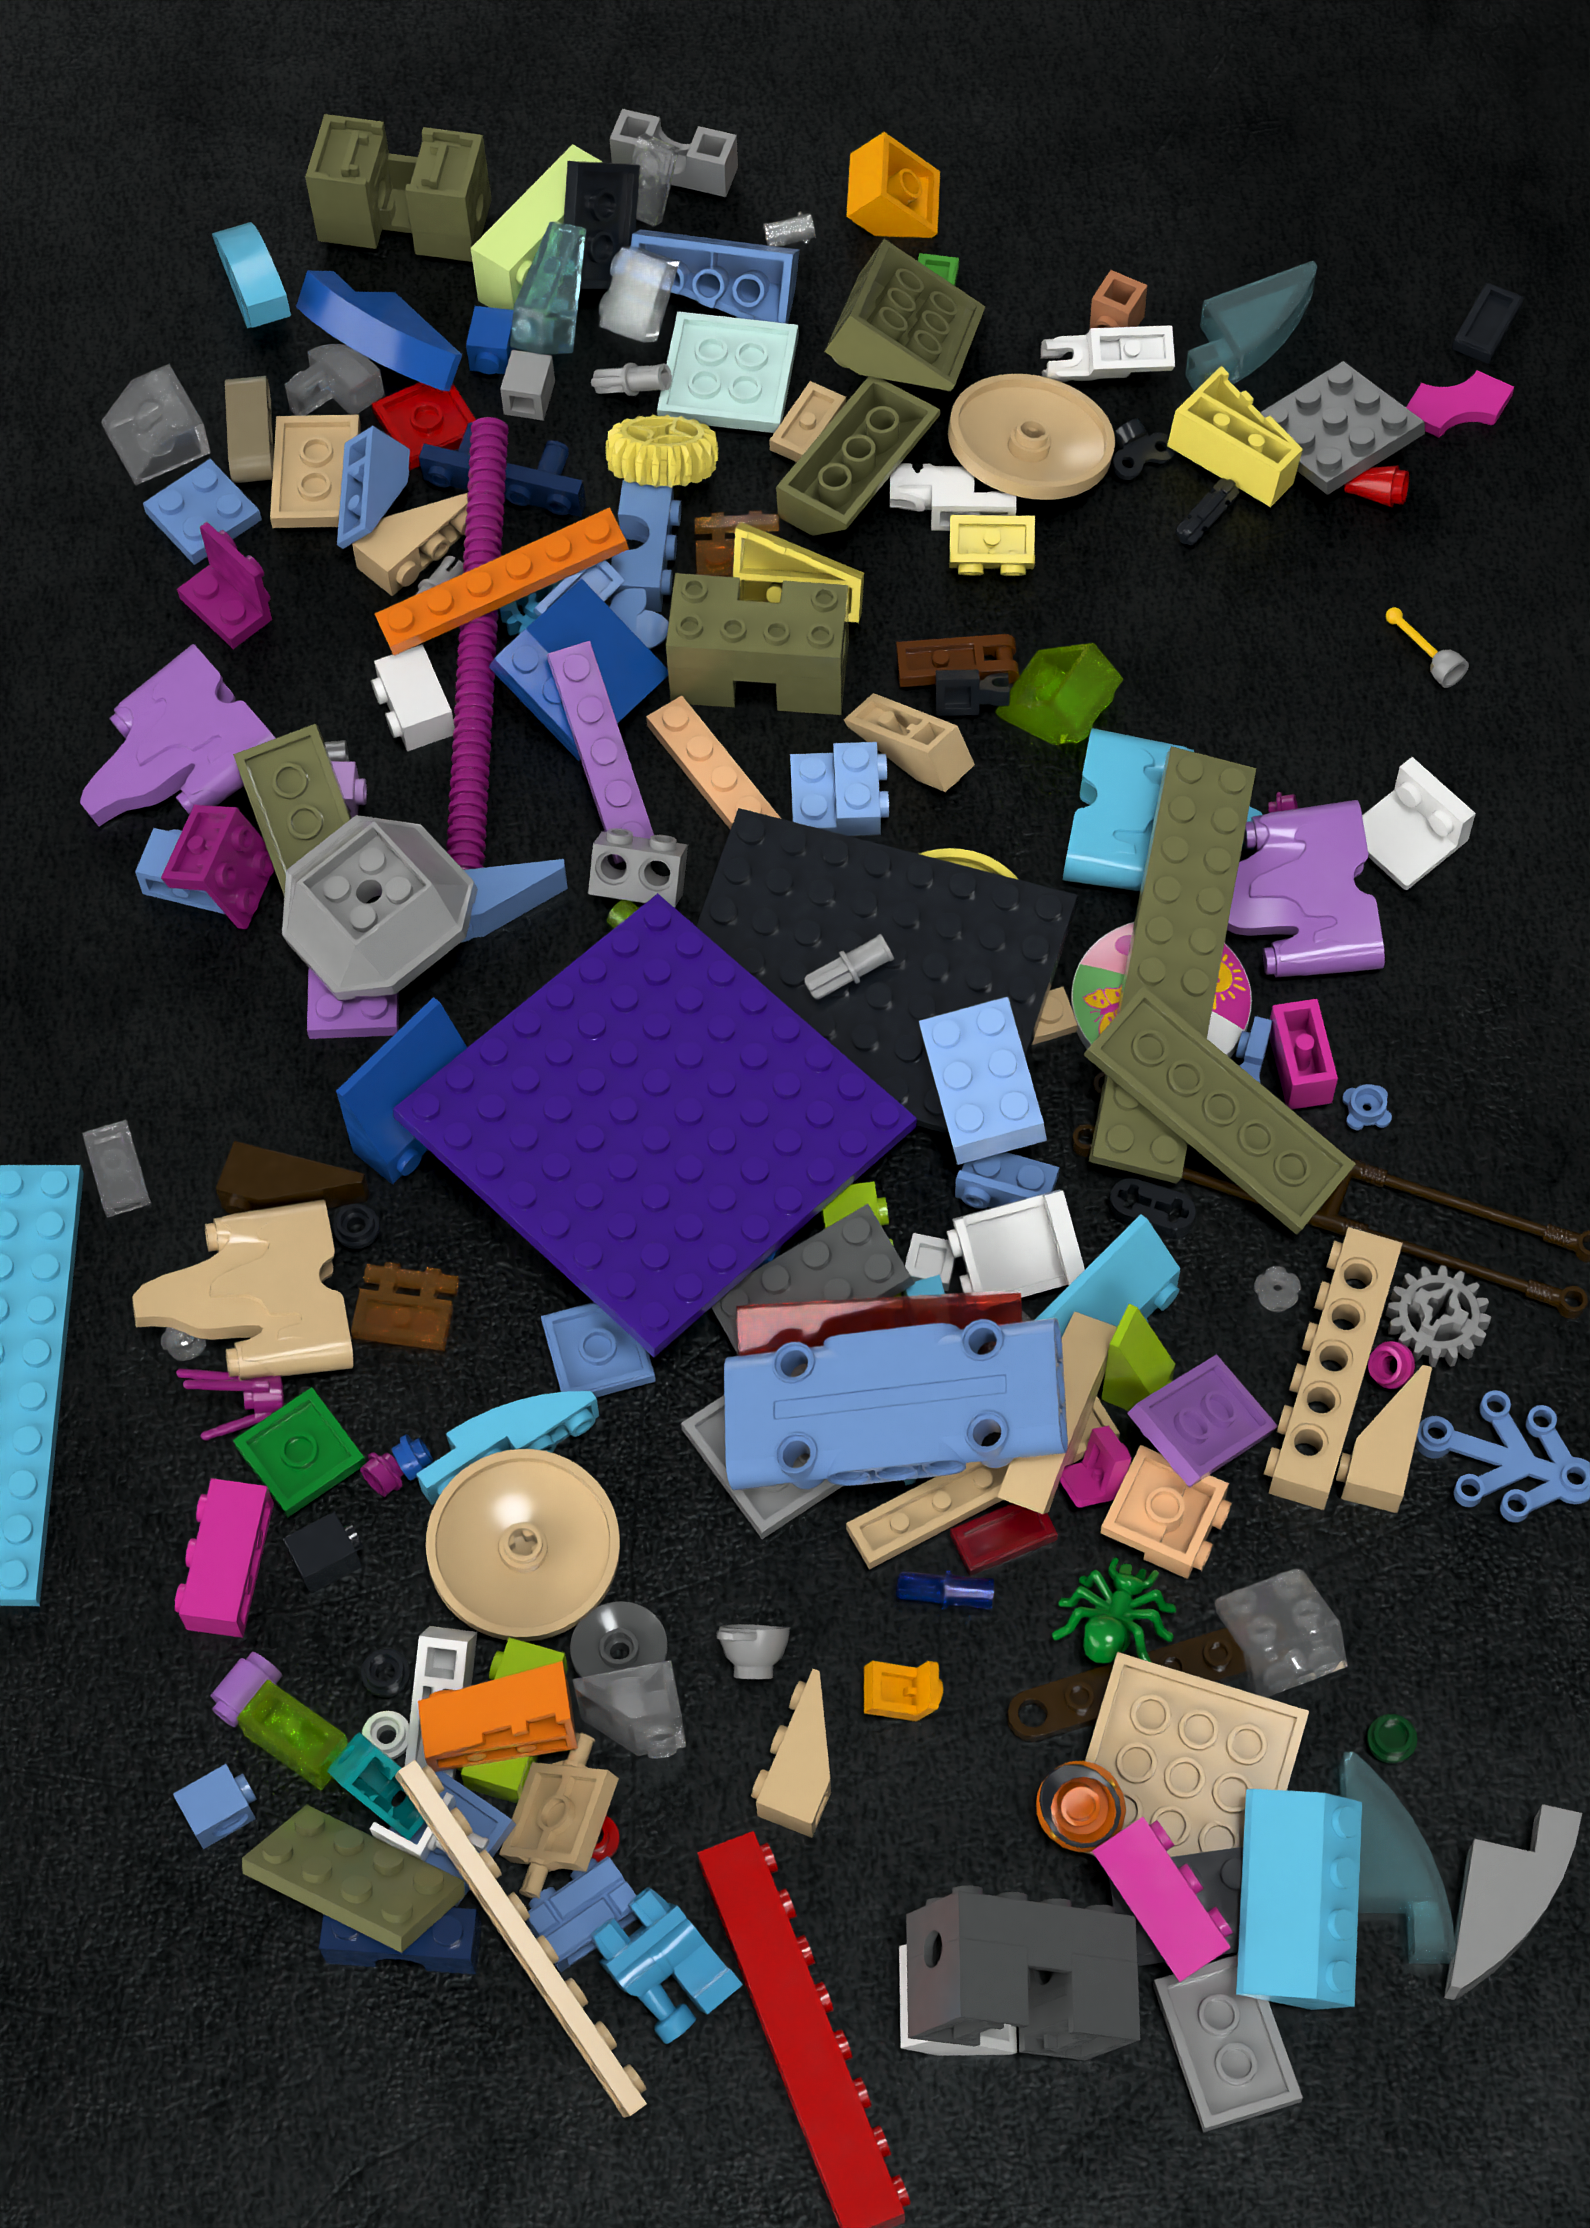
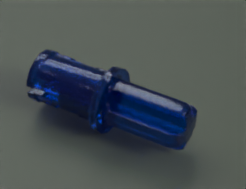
(946, 1589)

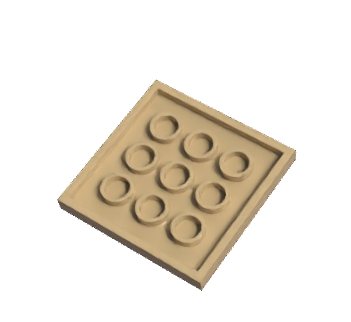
(1191, 1751)

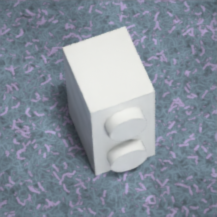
(414, 698)

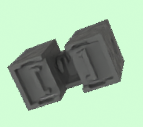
(1025, 1964)

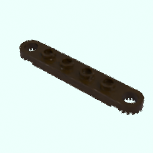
(1077, 1699)

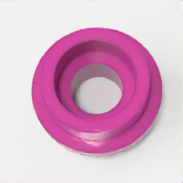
(1380, 1365)

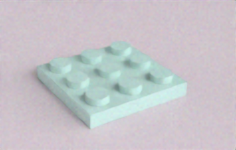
(729, 371)

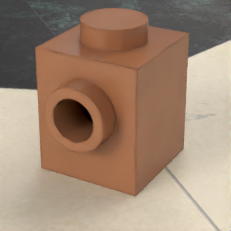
(1118, 302)

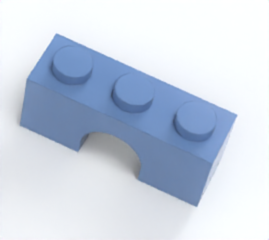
(648, 517)

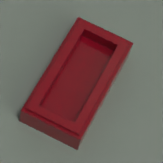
(1001, 1537)

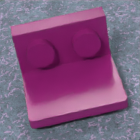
(228, 591)
(224, 858)

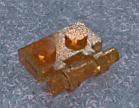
(717, 555)
(400, 1317)

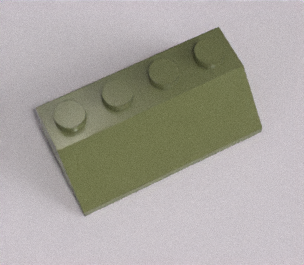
(853, 457)

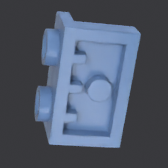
(1003, 1180)

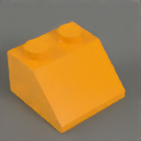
(892, 190)

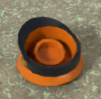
(1080, 1806)

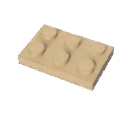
(309, 469)

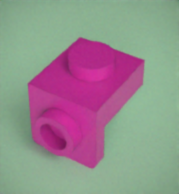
(1101, 1470)

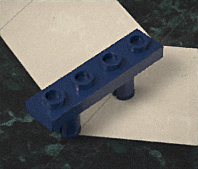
(524, 486)

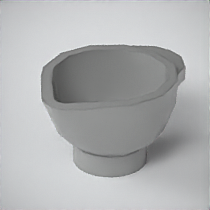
(753, 1648)

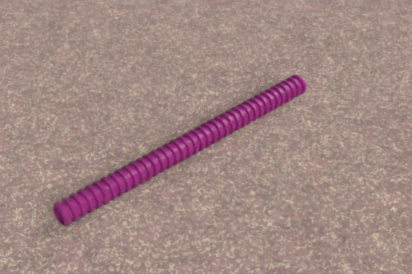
(477, 650)

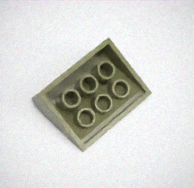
(905, 323)

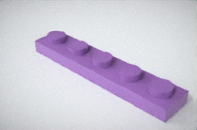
(599, 741)

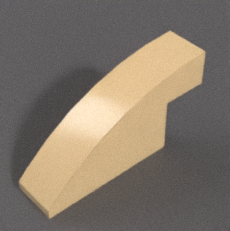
(1085, 1346)

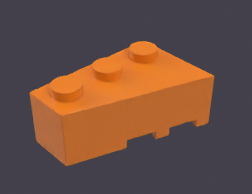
(499, 1719)

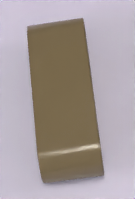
(249, 429)

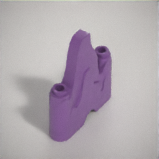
(177, 738)
(1307, 889)

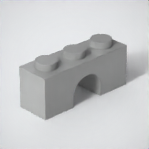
(702, 166)

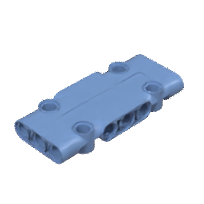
(895, 1404)

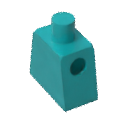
(371, 1779)

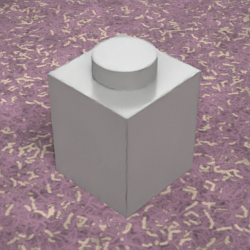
(527, 385)

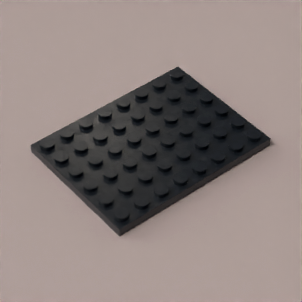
(956, 933)

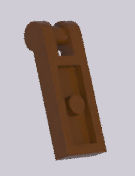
(921, 658)

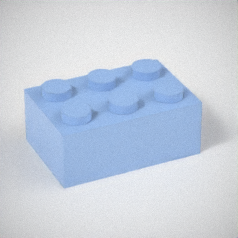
(983, 1080)

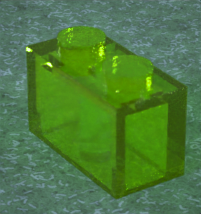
(292, 1733)

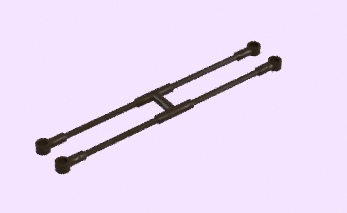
(1328, 1219)

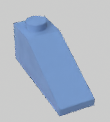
(371, 481)
(511, 892)

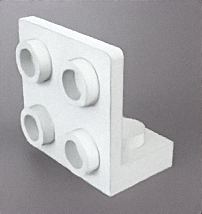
(1416, 825)

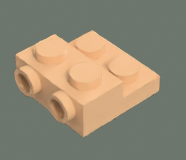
(1164, 1515)

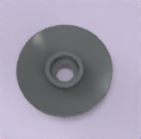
(615, 1628)

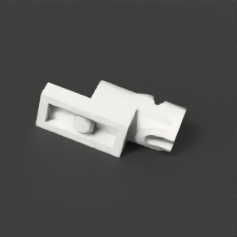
(1109, 353)
(946, 493)

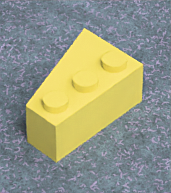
(1234, 440)
(767, 561)

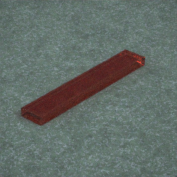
(770, 1326)

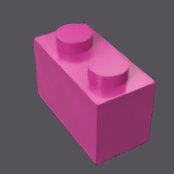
(1302, 1054)

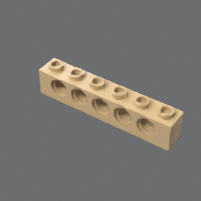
(1310, 1477)

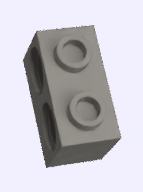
(639, 880)

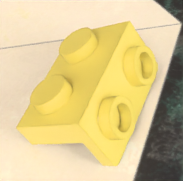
(992, 544)

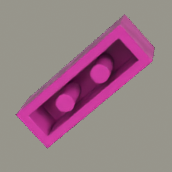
(224, 1557)
(1164, 1897)

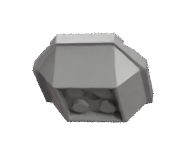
(381, 943)

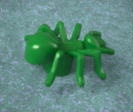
(1112, 1619)

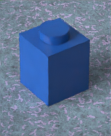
(489, 340)

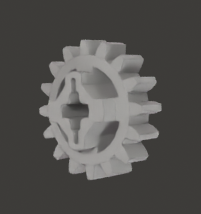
(1450, 1333)

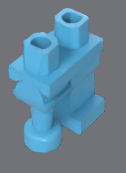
(662, 1948)

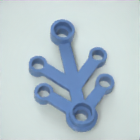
(1514, 1459)

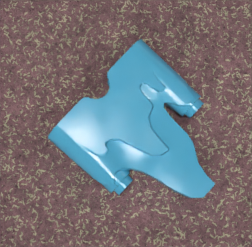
(1122, 793)

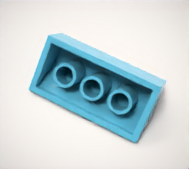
(1129, 1271)
(1299, 1898)

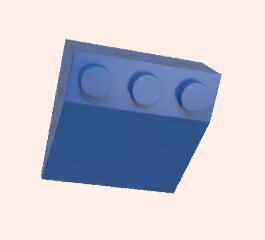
(577, 617)
(387, 1079)

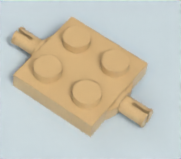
(559, 1816)

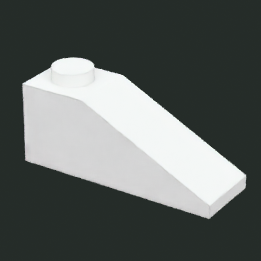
(442, 1663)

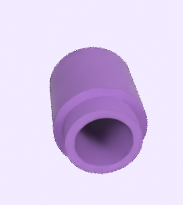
(242, 1685)

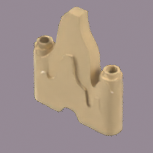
(262, 1289)

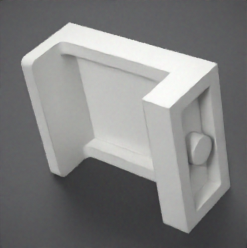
(1018, 1246)

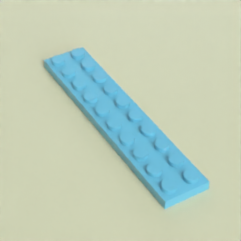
(35, 1297)

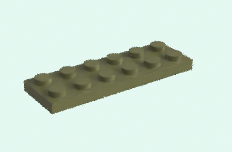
(1219, 1109)

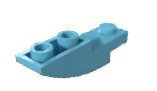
(522, 1424)

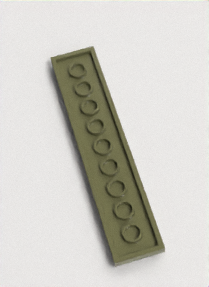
(1177, 937)

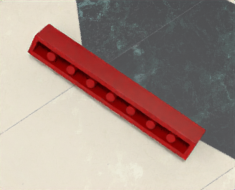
(801, 2036)

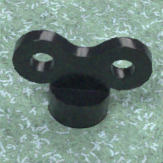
(1138, 449)

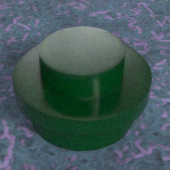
(1392, 1738)

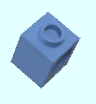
(216, 1805)

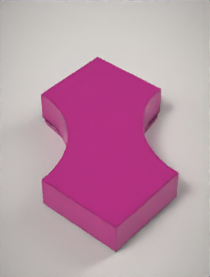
(1474, 400)

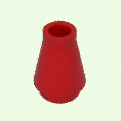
(1381, 484)

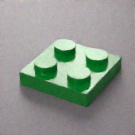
(299, 1452)

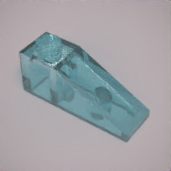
(550, 294)

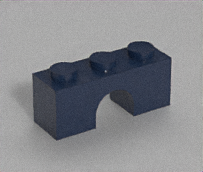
(445, 1947)

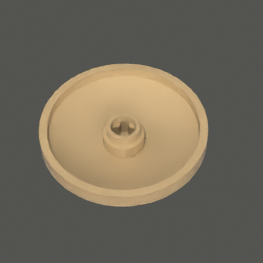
(1031, 436)
(522, 1544)

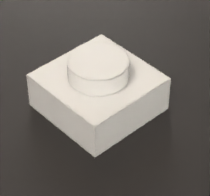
(929, 1258)

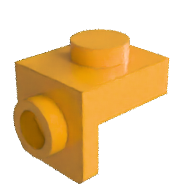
(902, 1690)

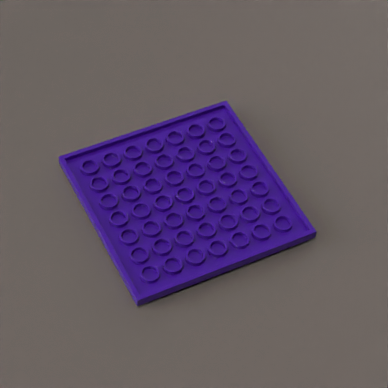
(655, 1122)

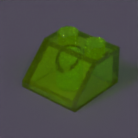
(1062, 693)

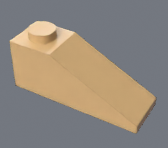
(913, 740)
(1384, 1450)

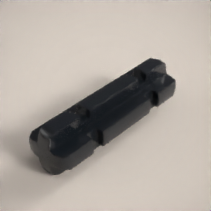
(1207, 511)

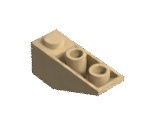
(409, 542)
(799, 1778)

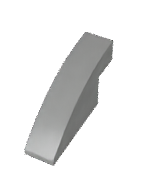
(1507, 1895)

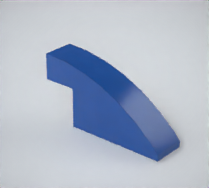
(379, 328)

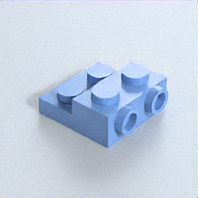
(840, 789)

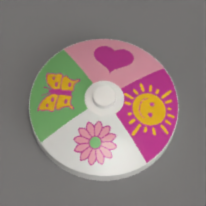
(1100, 981)

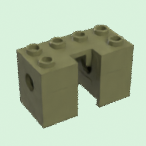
(364, 188)
(727, 640)

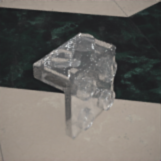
(1283, 1632)

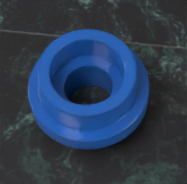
(412, 1456)

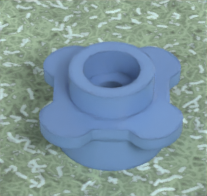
(1367, 1095)

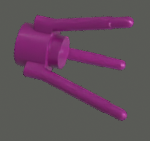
(260, 1394)

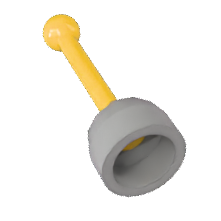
(1446, 666)

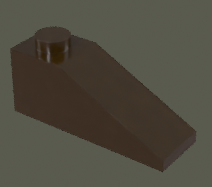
(270, 1179)

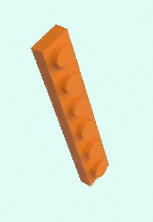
(501, 581)

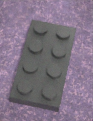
(836, 1264)

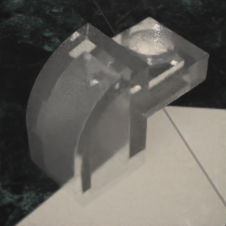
(335, 373)

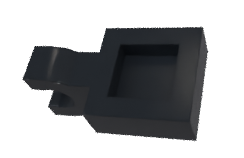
(962, 691)

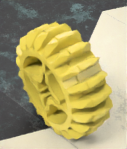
(661, 450)

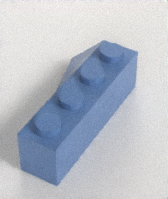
(729, 275)

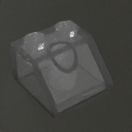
(155, 426)
(635, 1708)

